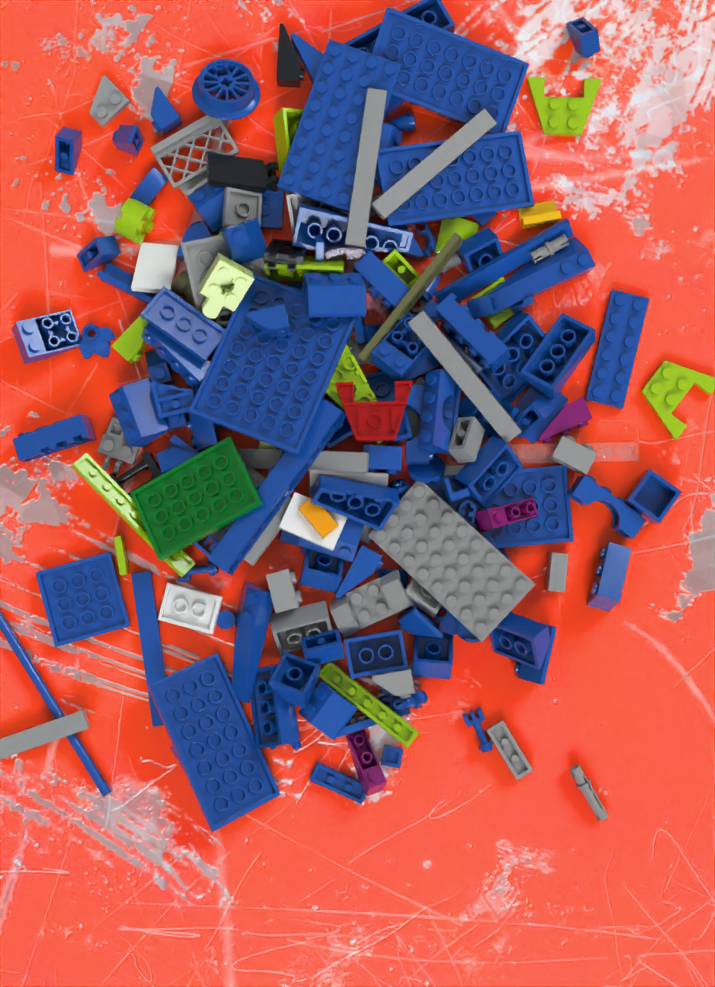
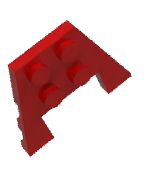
(374, 419)

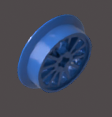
(227, 80)

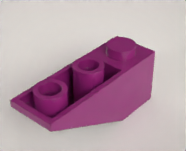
(569, 416)
(506, 514)
(366, 763)

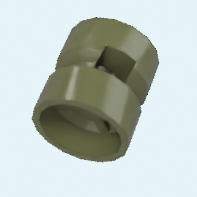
(182, 287)

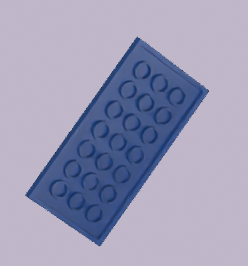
(449, 71)
(329, 132)
(479, 181)
(549, 491)
(213, 741)

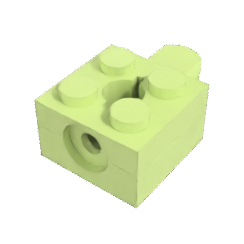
(224, 285)

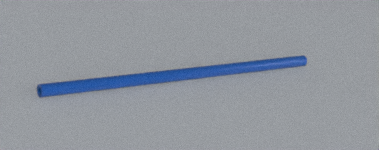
(52, 704)

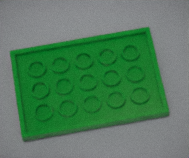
(196, 498)

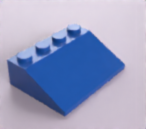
(522, 338)

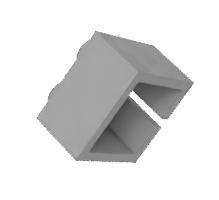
(283, 590)

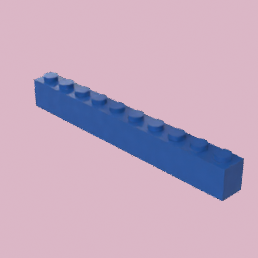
(275, 491)

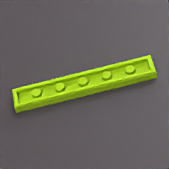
(369, 704)

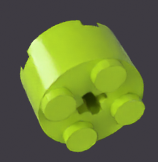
(135, 220)

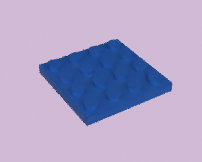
(83, 599)

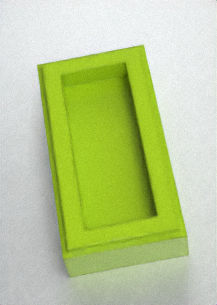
(122, 556)

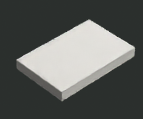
(155, 267)
(298, 525)
(190, 608)

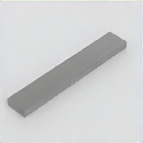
(43, 733)

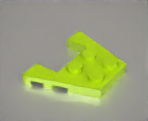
(562, 114)
(669, 387)

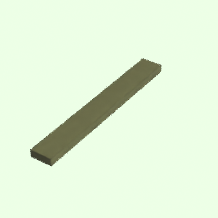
(413, 294)

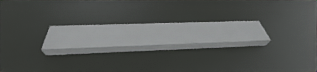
(433, 164)
(366, 167)
(464, 376)
(325, 461)

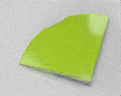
(461, 226)

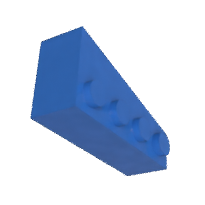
(472, 333)
(54, 438)
(355, 500)

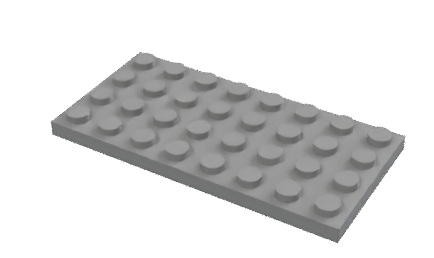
(452, 560)

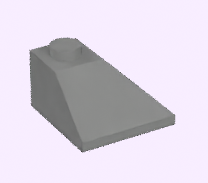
(396, 682)

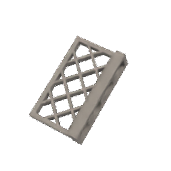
(182, 139)

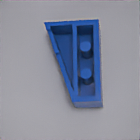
(609, 577)

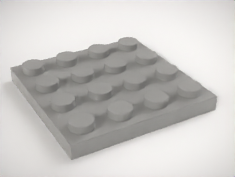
(198, 258)

